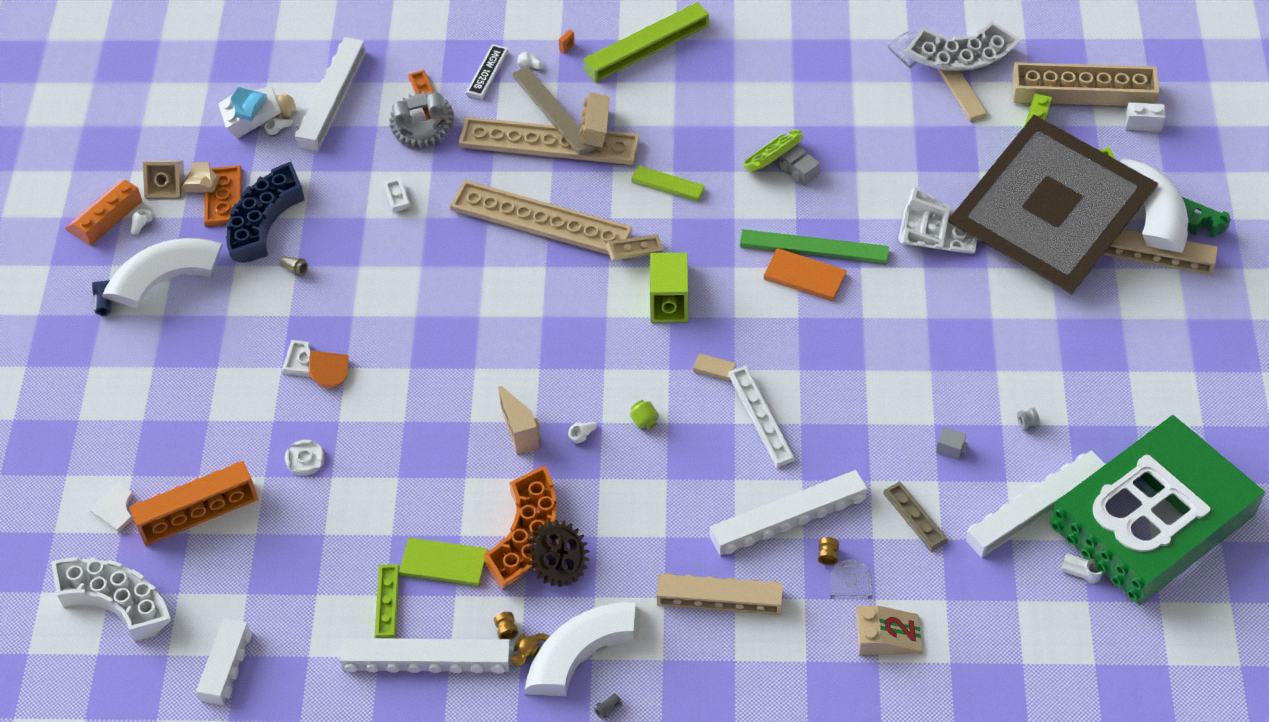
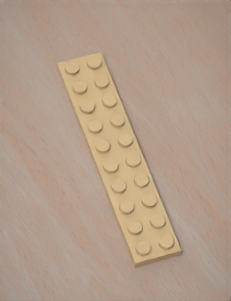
(543, 141)
(538, 217)

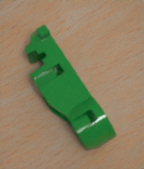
(1214, 220)

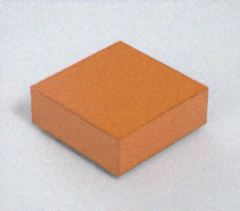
(566, 41)

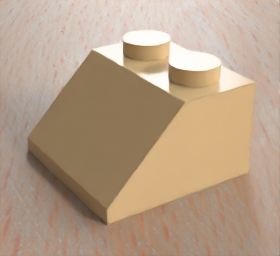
(163, 178)

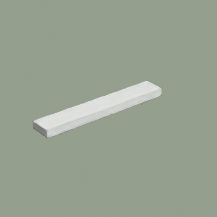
(761, 417)

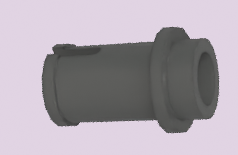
(604, 708)

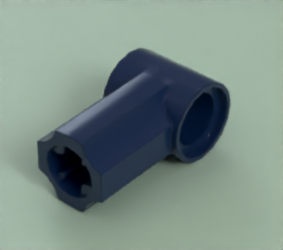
(101, 305)

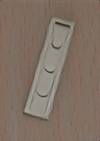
(915, 516)

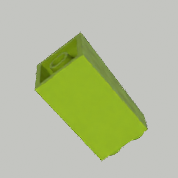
(668, 287)

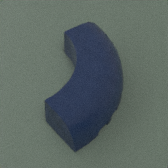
(258, 210)

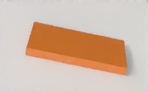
(226, 194)
(805, 274)

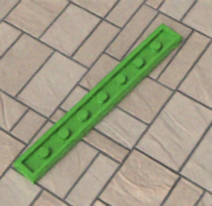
(814, 246)

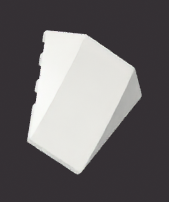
(927, 226)

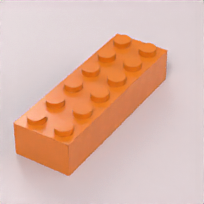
(194, 503)

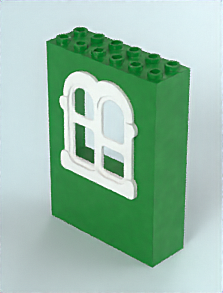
(1184, 472)

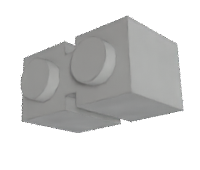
(801, 168)

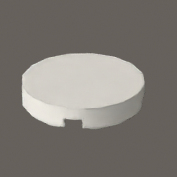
(304, 457)

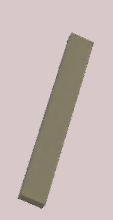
(552, 109)

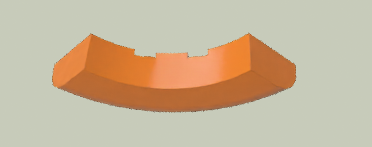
(535, 505)

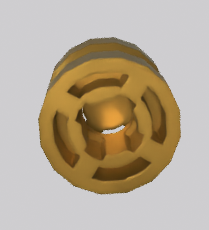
(828, 551)
(505, 625)

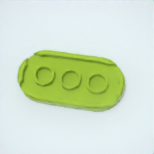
(773, 150)

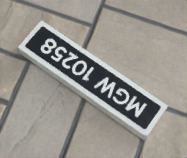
(487, 72)

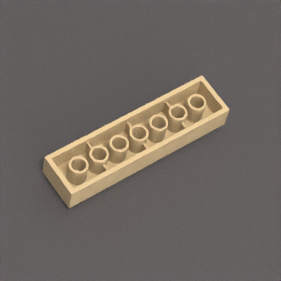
(1085, 83)

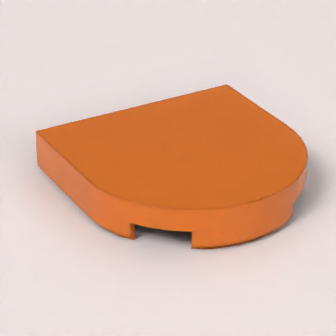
(328, 368)

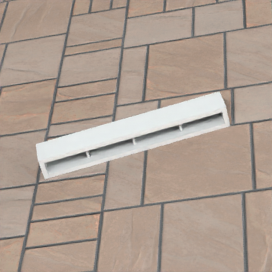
(330, 94)
(1030, 506)
(788, 513)
(425, 655)

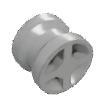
(1028, 418)

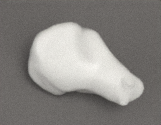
(529, 60)
(275, 124)
(140, 219)
(579, 431)

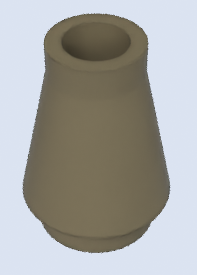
(295, 265)

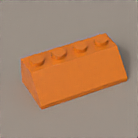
(105, 212)

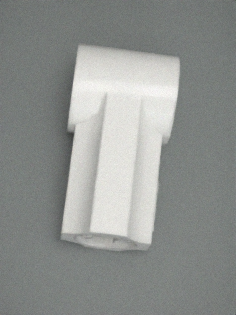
(1081, 568)

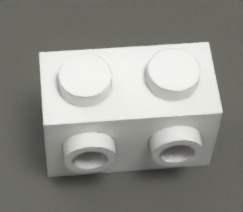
(1145, 117)

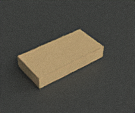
(713, 367)

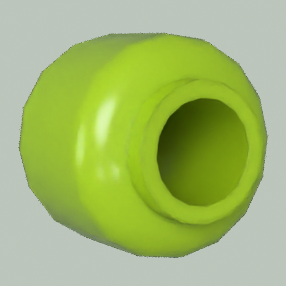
(644, 414)

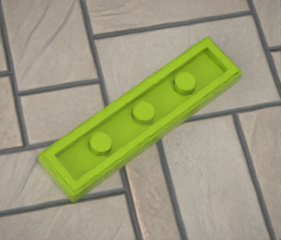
(668, 183)
(387, 601)

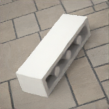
(224, 662)

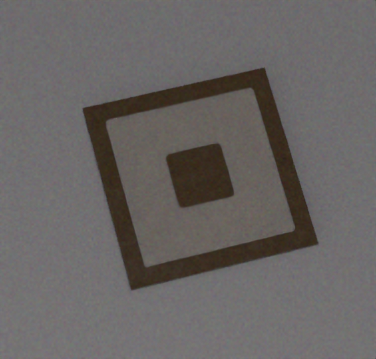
(1053, 203)

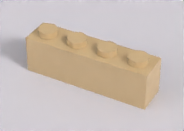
(594, 119)

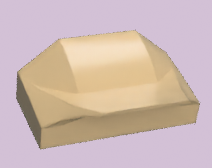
(200, 179)

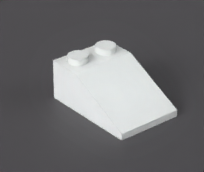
(239, 126)

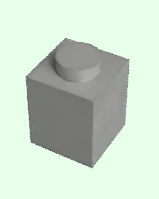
(952, 443)

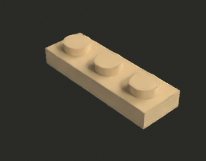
(634, 247)

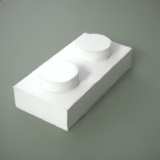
(396, 194)

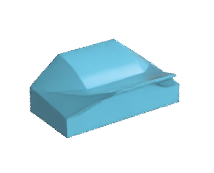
(247, 103)

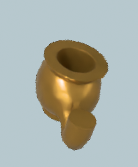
(527, 647)

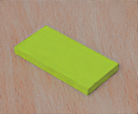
(443, 562)

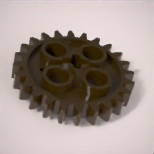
(557, 553)

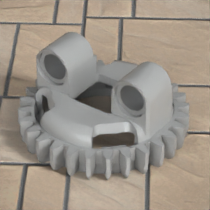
(424, 131)

